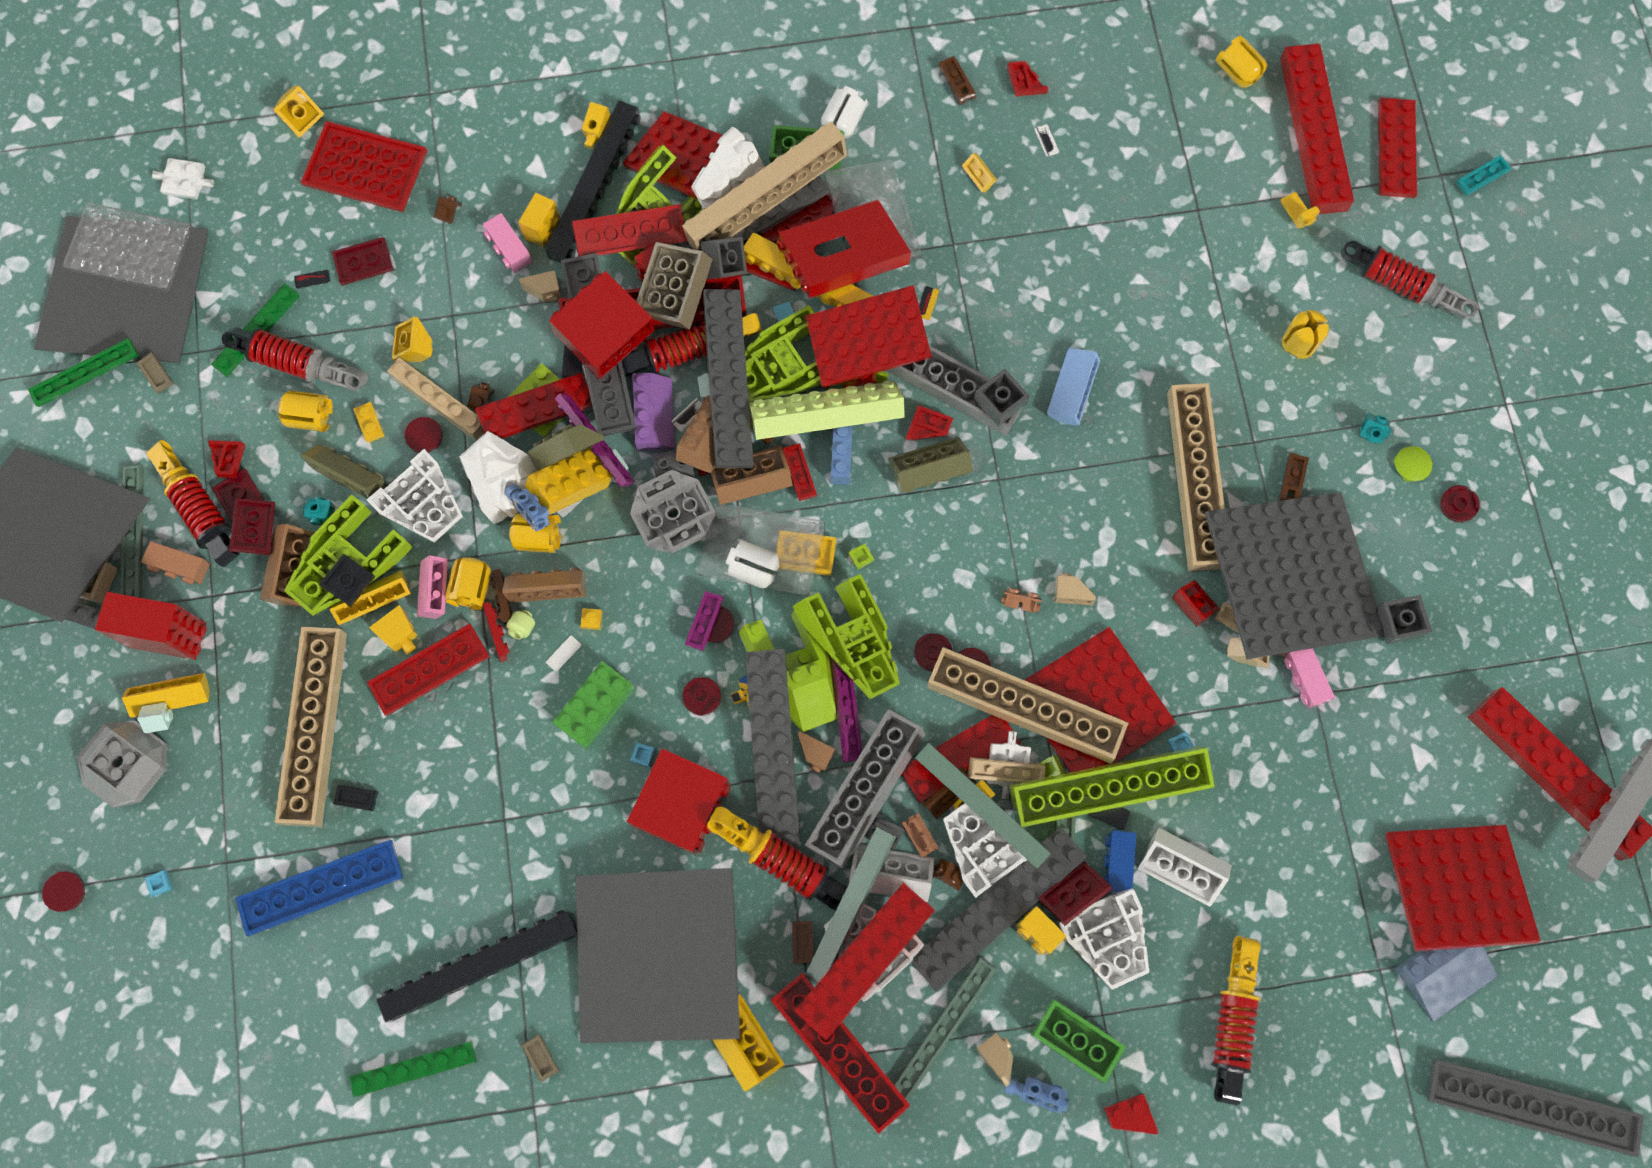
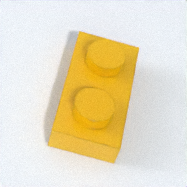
(979, 172)
(369, 422)

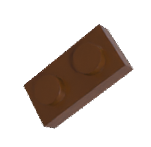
(802, 941)

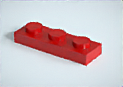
(799, 472)
(496, 631)

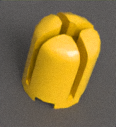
(1242, 62)
(1305, 334)
(305, 410)
(526, 539)
(468, 583)

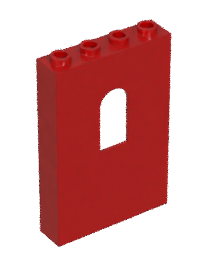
(873, 250)

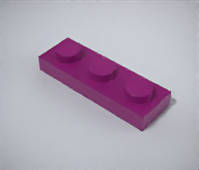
(704, 621)

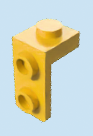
(1298, 212)

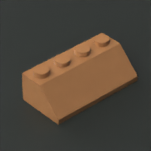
(697, 442)
(767, 475)
(285, 556)
(545, 586)

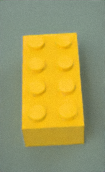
(569, 480)

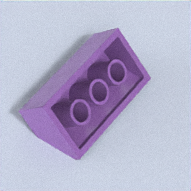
(653, 412)

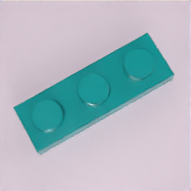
(1483, 175)

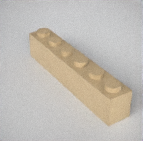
(436, 398)

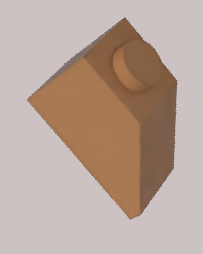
(816, 753)

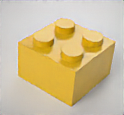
(539, 220)
(1040, 931)

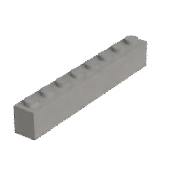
(1615, 818)

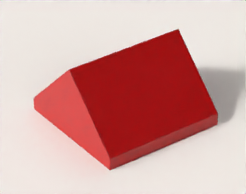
(1195, 602)

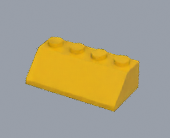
(751, 1056)

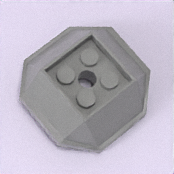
(672, 494)
(141, 768)

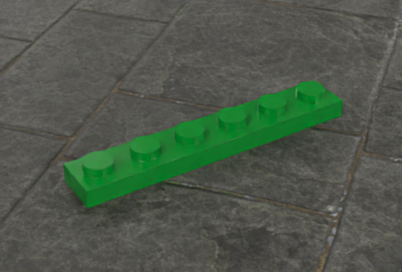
(264, 319)
(83, 372)
(412, 1069)

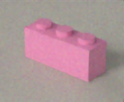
(507, 243)
(432, 587)
(1309, 677)

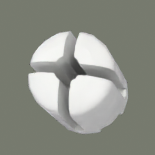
(844, 110)
(749, 573)

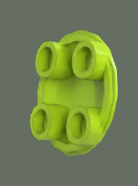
(1413, 464)

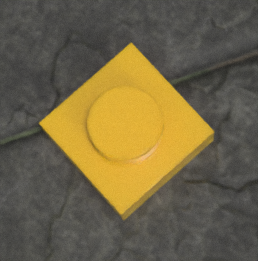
(591, 619)

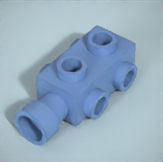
(528, 506)
(1041, 1092)

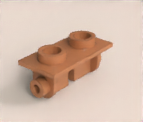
(1029, 600)
(920, 835)

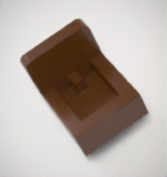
(446, 208)
(480, 395)
(948, 873)

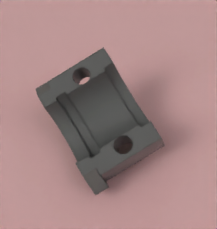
(887, 826)

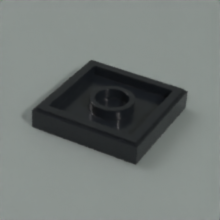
(347, 580)

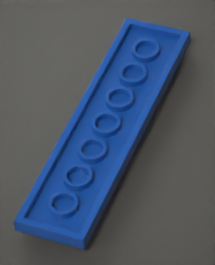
(319, 888)

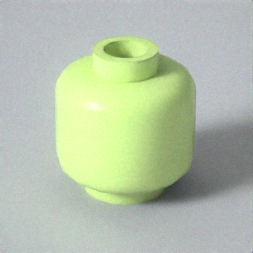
(520, 624)

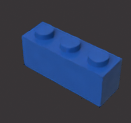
(1119, 860)

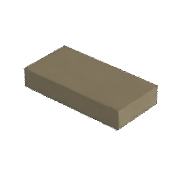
(155, 373)
(540, 1058)

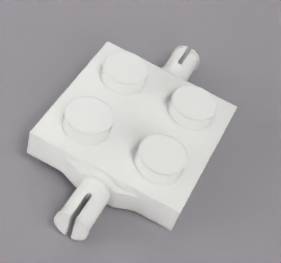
(182, 178)
(1008, 752)

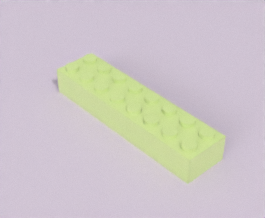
(826, 409)

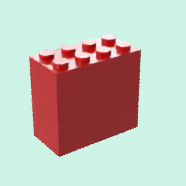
(601, 324)
(151, 626)
(678, 802)

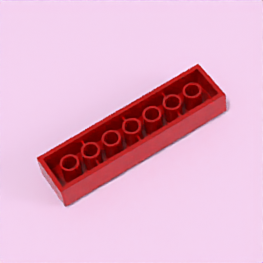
(864, 961)
(845, 1061)

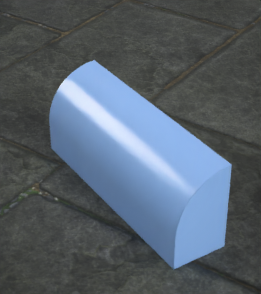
(1073, 386)

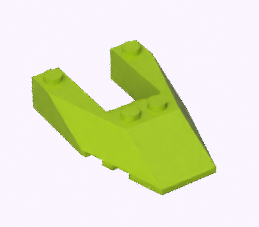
(642, 195)
(775, 365)
(329, 545)
(858, 645)
(807, 672)

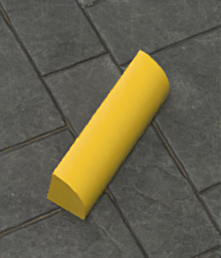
(375, 596)
(175, 692)

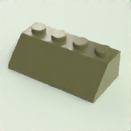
(562, 445)
(930, 464)
(343, 471)

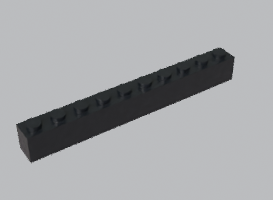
(594, 179)
(477, 967)

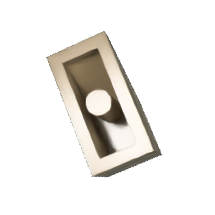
(542, 286)
(1072, 591)
(1236, 652)
(998, 1056)

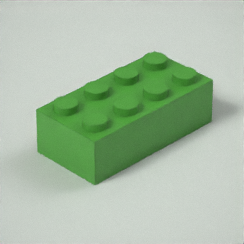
(787, 136)
(593, 705)
(1078, 1041)

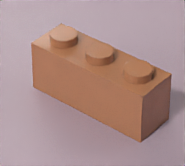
(175, 563)

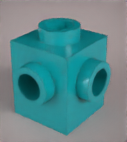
(1375, 428)
(318, 510)

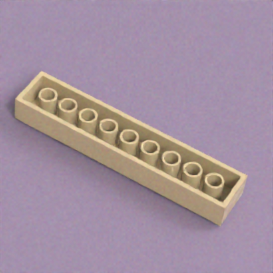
(767, 187)
(1196, 470)
(1027, 705)
(311, 727)

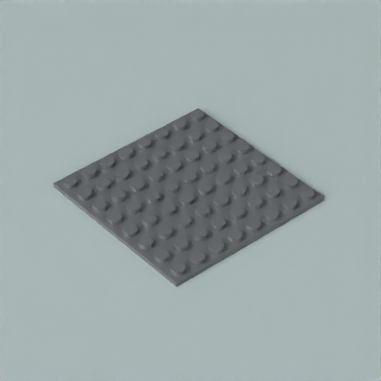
(95, 313)
(57, 531)
(1294, 575)
(657, 956)

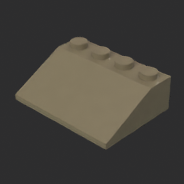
(674, 284)

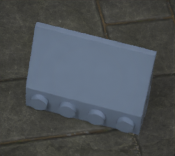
(1445, 977)

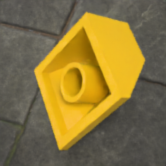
(297, 110)
(411, 341)

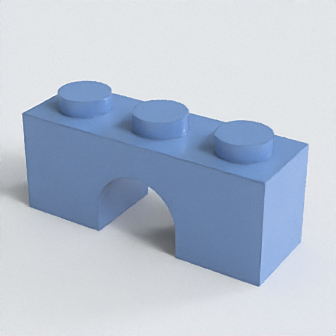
(841, 455)

